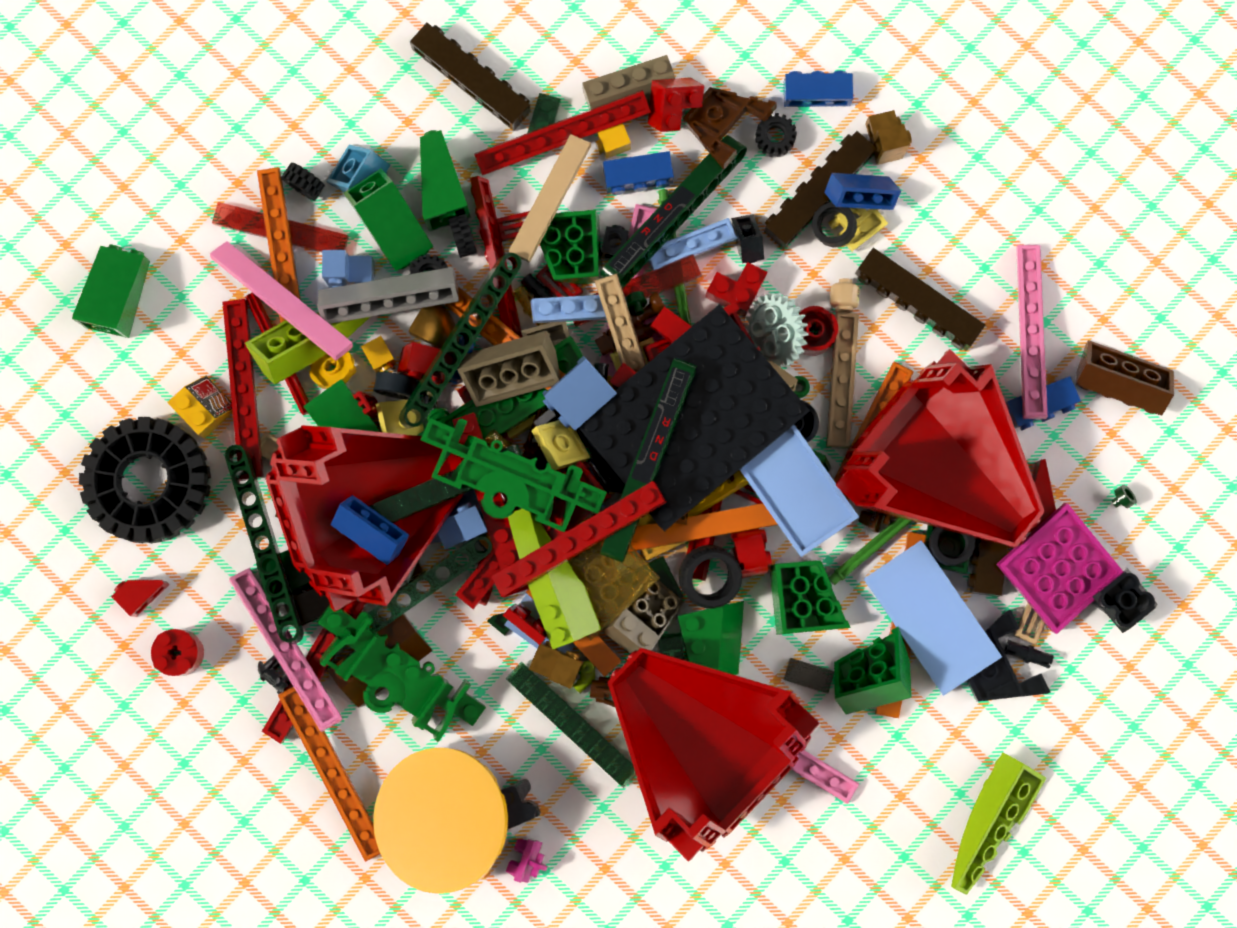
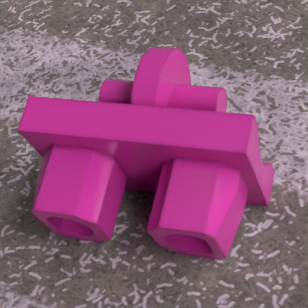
(530, 862)

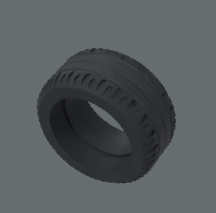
(726, 593)

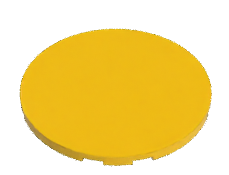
(440, 820)

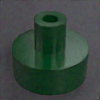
(636, 302)
(1124, 497)

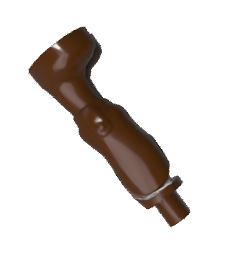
(606, 343)

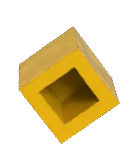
(613, 141)
(379, 355)

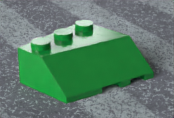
(574, 247)
(804, 599)
(714, 637)
(873, 675)

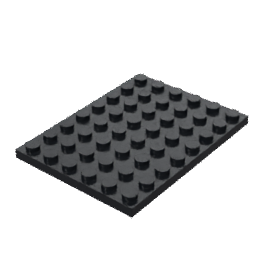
(725, 422)

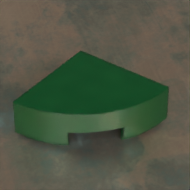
(498, 622)

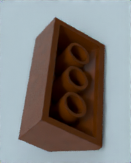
(1125, 378)
(409, 640)

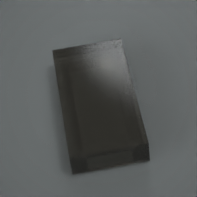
(808, 675)

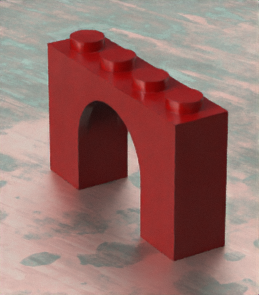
(668, 326)

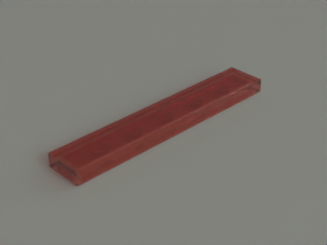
(301, 234)
(661, 279)

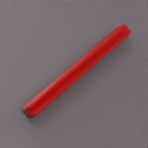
(265, 324)

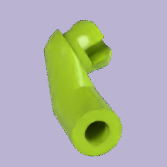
(587, 673)

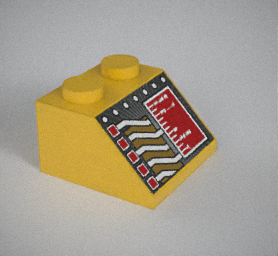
(202, 405)

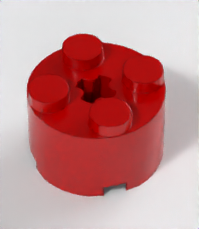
(827, 329)
(751, 552)
(176, 639)

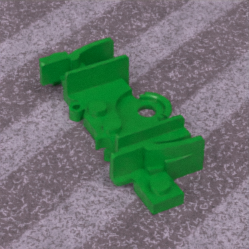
(511, 474)
(393, 668)

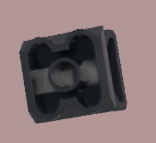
(1125, 600)
(518, 808)

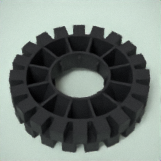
(184, 487)

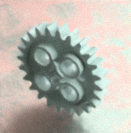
(777, 328)

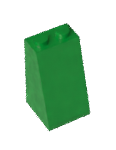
(440, 184)
(389, 219)
(112, 291)
(339, 409)

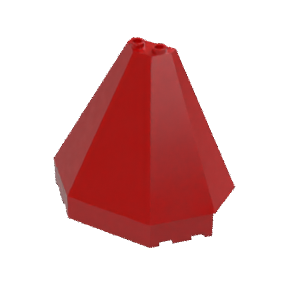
(946, 457)
(323, 468)
(704, 744)

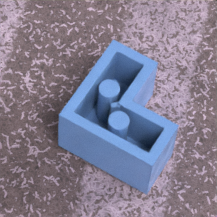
(343, 270)
(462, 526)

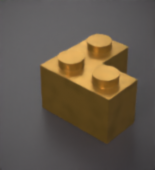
(888, 136)
(556, 665)

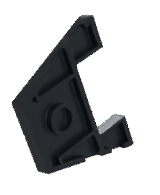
(999, 679)

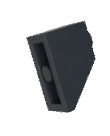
(749, 238)

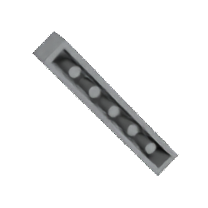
(388, 295)

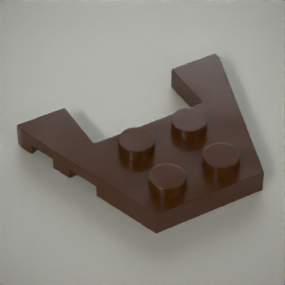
(718, 115)

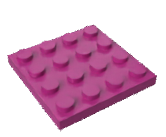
(1059, 568)

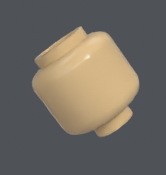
(844, 295)

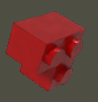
(670, 98)
(743, 292)
(416, 360)

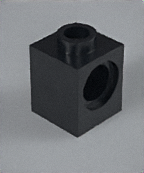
(615, 231)

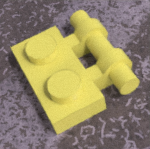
(868, 225)

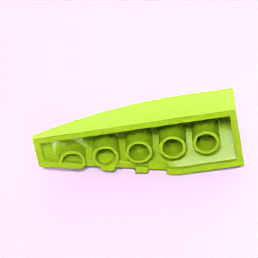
(286, 350)
(557, 594)
(999, 806)

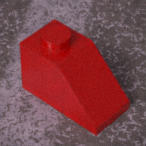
(136, 595)

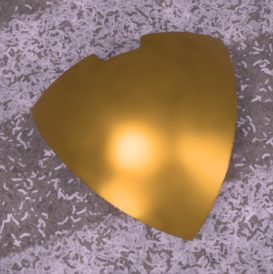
(433, 325)

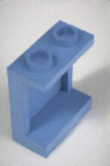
(578, 394)

